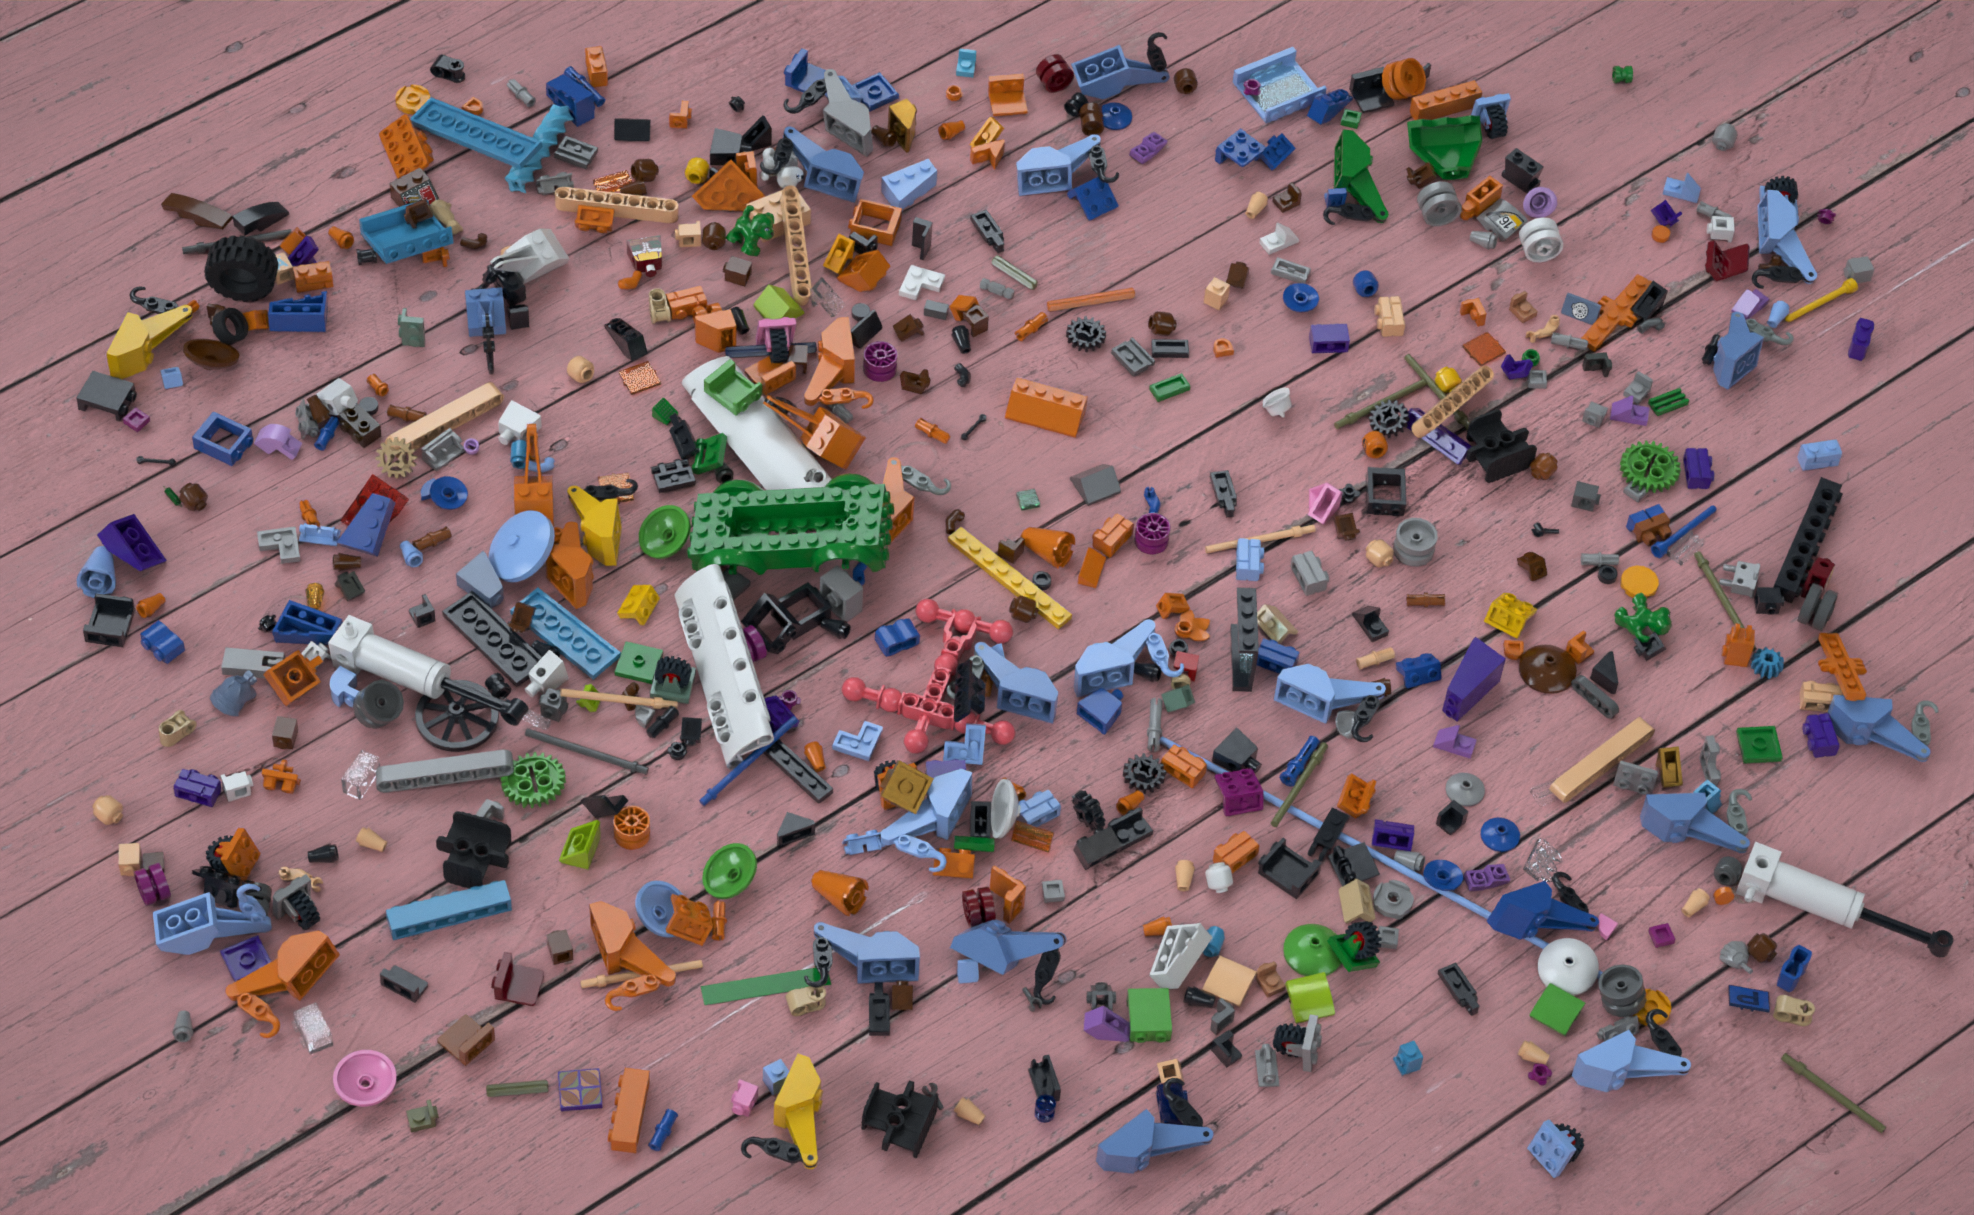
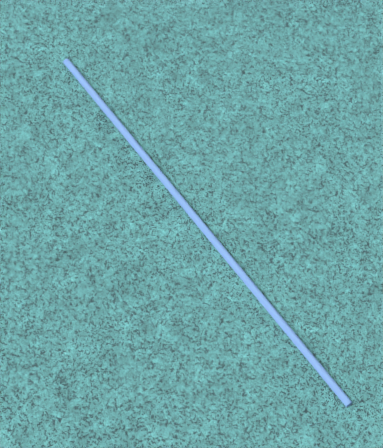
(1375, 854)

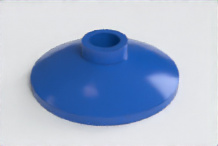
(1116, 116)
(1300, 297)
(448, 486)
(1499, 840)
(1443, 875)

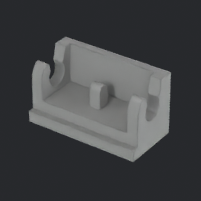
(442, 449)

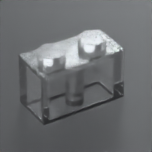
(360, 774)
(312, 1028)

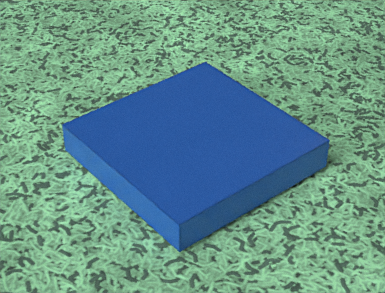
(876, 91)

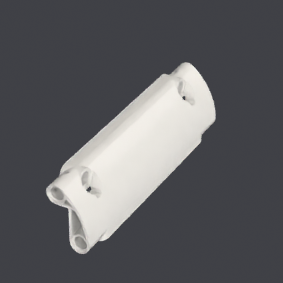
(758, 437)

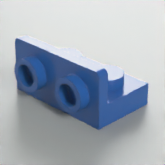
(1276, 151)

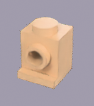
(688, 235)

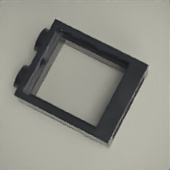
(1388, 477)
(759, 612)
(811, 621)

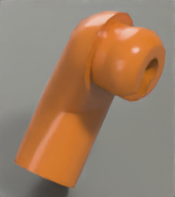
(630, 282)

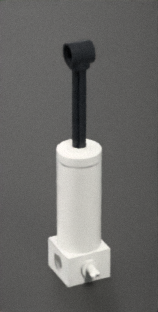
(358, 648)
(1822, 897)

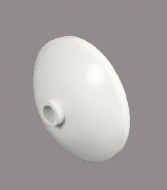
(1004, 808)
(1573, 977)

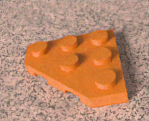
(727, 190)

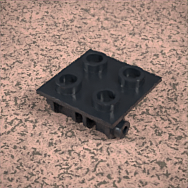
(1353, 863)

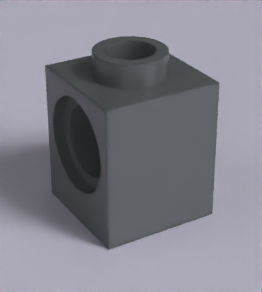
(1585, 496)

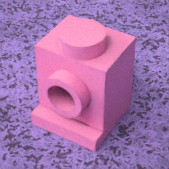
(744, 1098)

